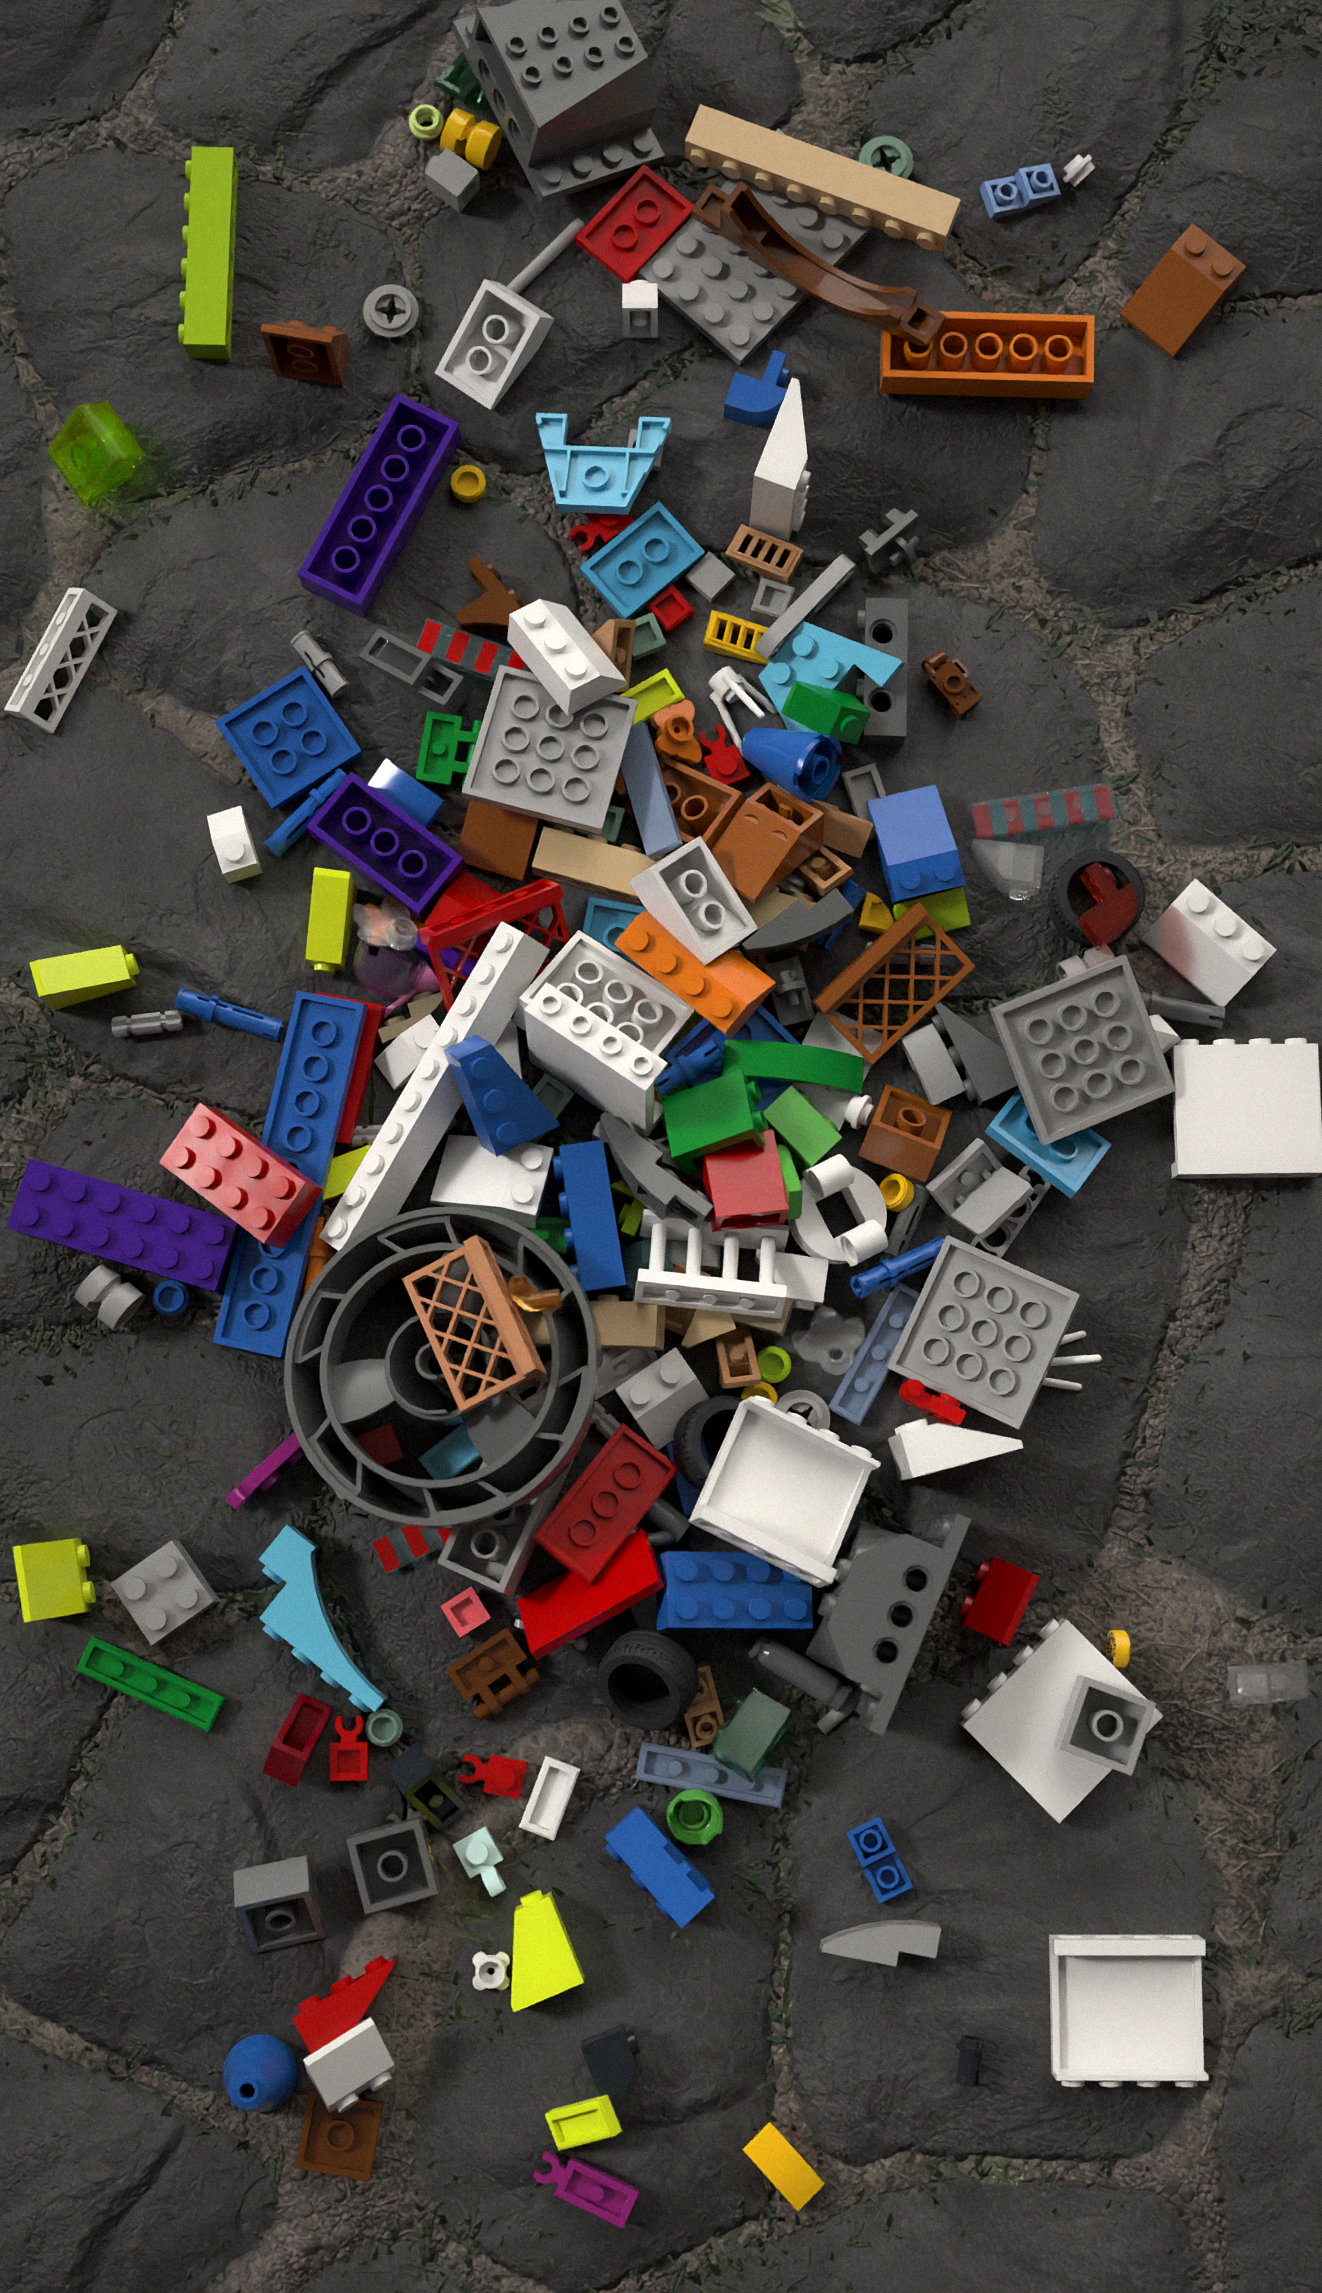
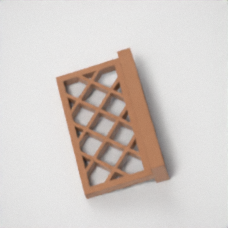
(502, 1309)

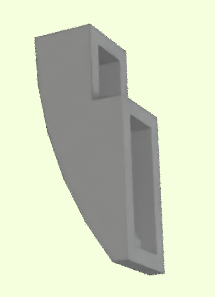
(883, 1940)

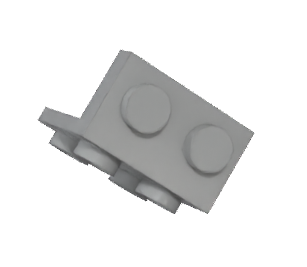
(979, 1190)

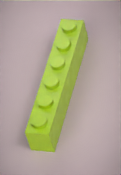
(209, 253)

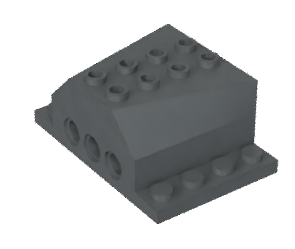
(565, 89)
(883, 1608)

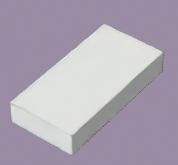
(549, 1797)

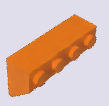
(720, 991)

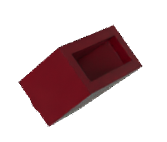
(297, 1740)

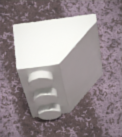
(562, 655)
(1208, 944)

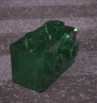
(752, 1734)

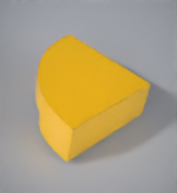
(875, 915)

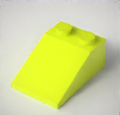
(53, 1579)

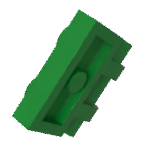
(440, 749)

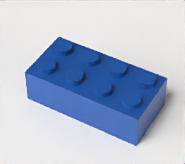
(591, 1217)
(730, 1594)

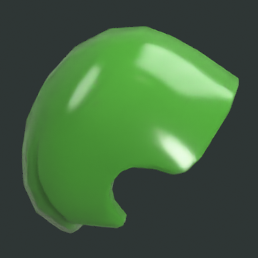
(695, 1817)

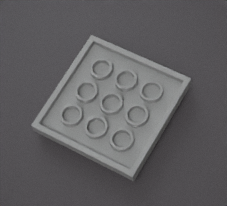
(544, 761)
(1083, 1049)
(984, 1332)

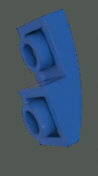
(407, 793)
(879, 1860)

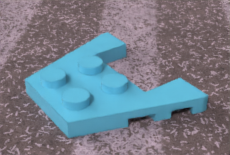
(599, 477)
(824, 661)

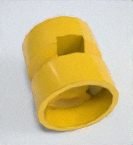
(471, 139)

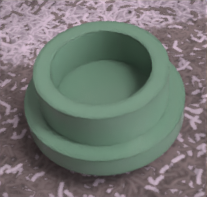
(384, 1727)

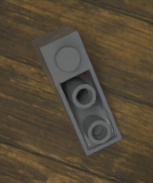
(978, 1058)

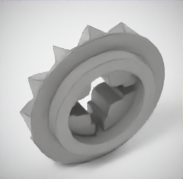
(380, 301)
(802, 1400)

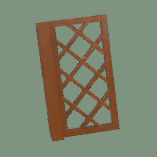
(871, 961)

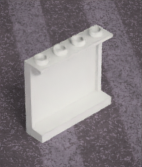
(594, 1059)
(1246, 1109)
(783, 1490)
(1025, 1711)
(1126, 2009)

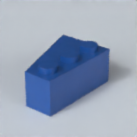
(496, 1098)
(659, 1866)

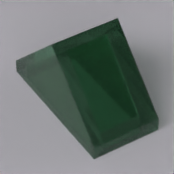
(460, 83)

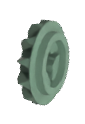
(890, 149)

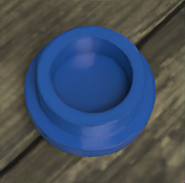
(171, 1298)

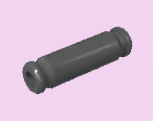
(800, 1671)

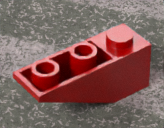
(341, 2010)

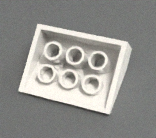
(781, 474)
(614, 993)
(935, 1447)

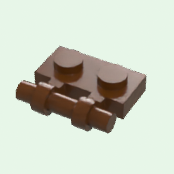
(488, 1663)

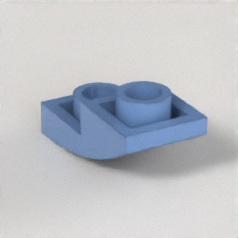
(1021, 192)

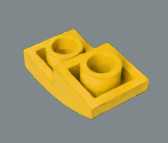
(783, 2166)

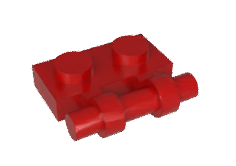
(940, 1407)

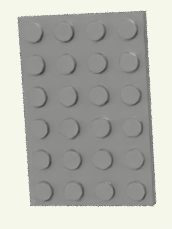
(725, 291)

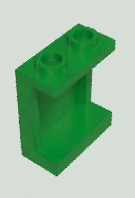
(713, 1118)

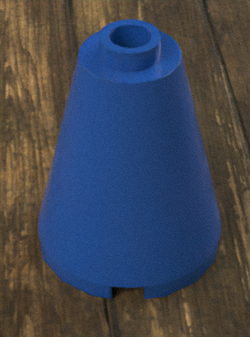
(794, 760)
(260, 2073)

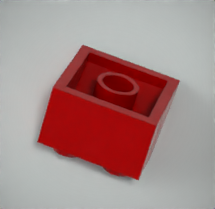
(460, 896)
(998, 1599)

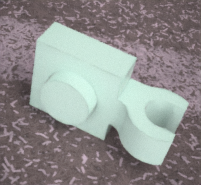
(479, 1855)

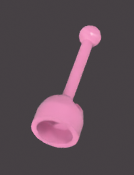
(427, 983)

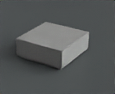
(710, 577)
(772, 599)

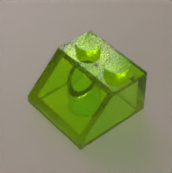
(95, 451)

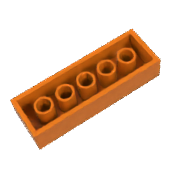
(994, 357)

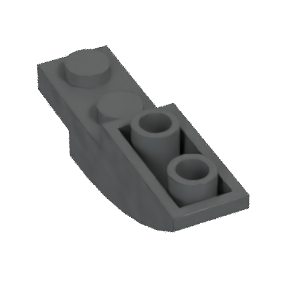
(639, 1167)

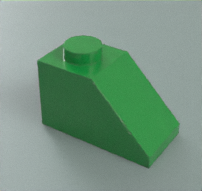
(826, 711)

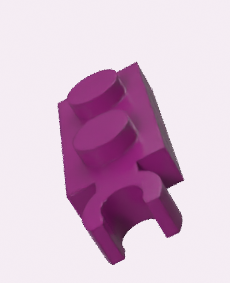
(266, 1473)
(589, 2188)

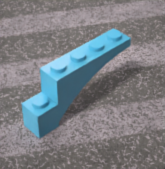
(302, 1618)

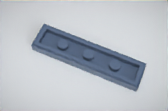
(649, 794)
(871, 1362)
(701, 1771)

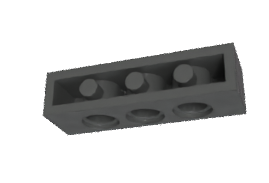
(889, 617)

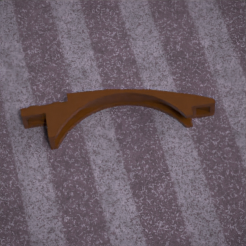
(750, 227)
(491, 616)

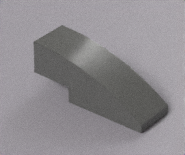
(416, 672)
(799, 926)

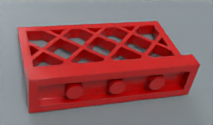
(487, 917)

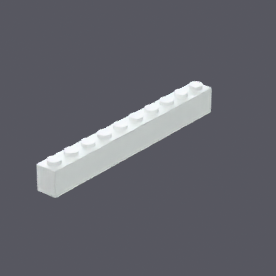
(432, 1092)

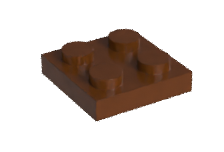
(341, 2141)

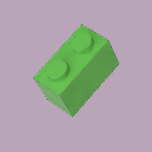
(801, 1128)

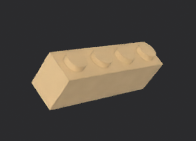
(619, 1323)

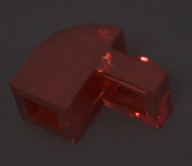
(1114, 907)

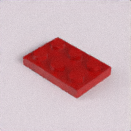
(635, 224)

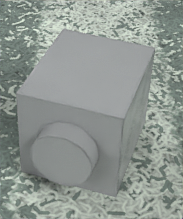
(452, 179)

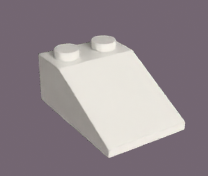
(493, 343)
(694, 901)
(503, 1185)

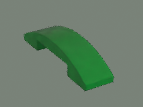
(794, 1064)

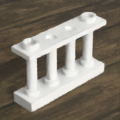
(707, 1292)

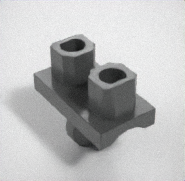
(894, 544)
(790, 993)

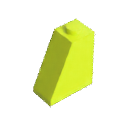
(330, 920)
(83, 975)
(541, 1952)

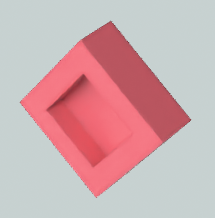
(465, 1611)

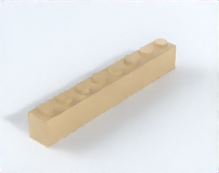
(821, 178)
(608, 869)

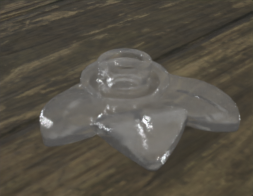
(386, 925)
(827, 1335)

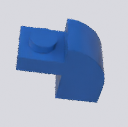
(758, 401)

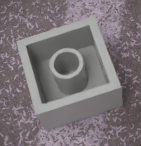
(165, 1592)
(1104, 1724)

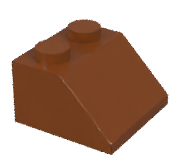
(905, 1133)

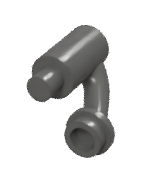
(668, 1520)

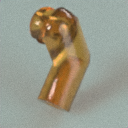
(530, 1298)

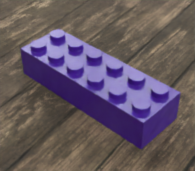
(380, 505)
(124, 1226)

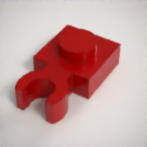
(600, 527)
(723, 763)
(349, 1757)
(501, 1776)

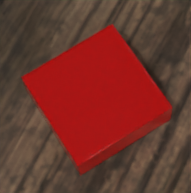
(670, 609)
(382, 1445)

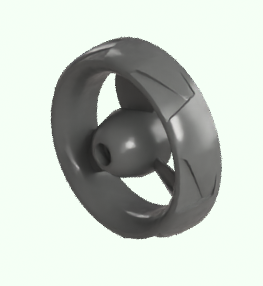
(520, 1451)

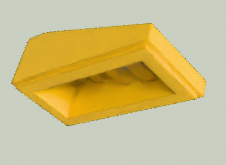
(724, 647)

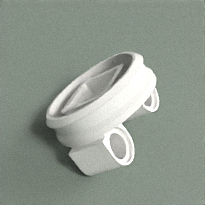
(864, 1201)

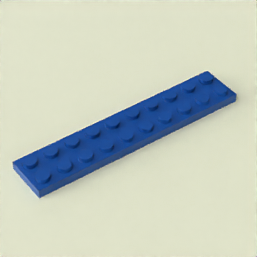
(303, 1131)

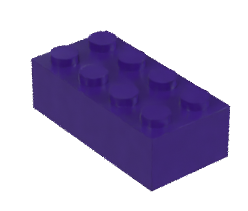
(386, 846)

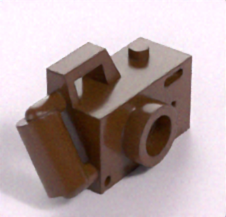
(951, 684)

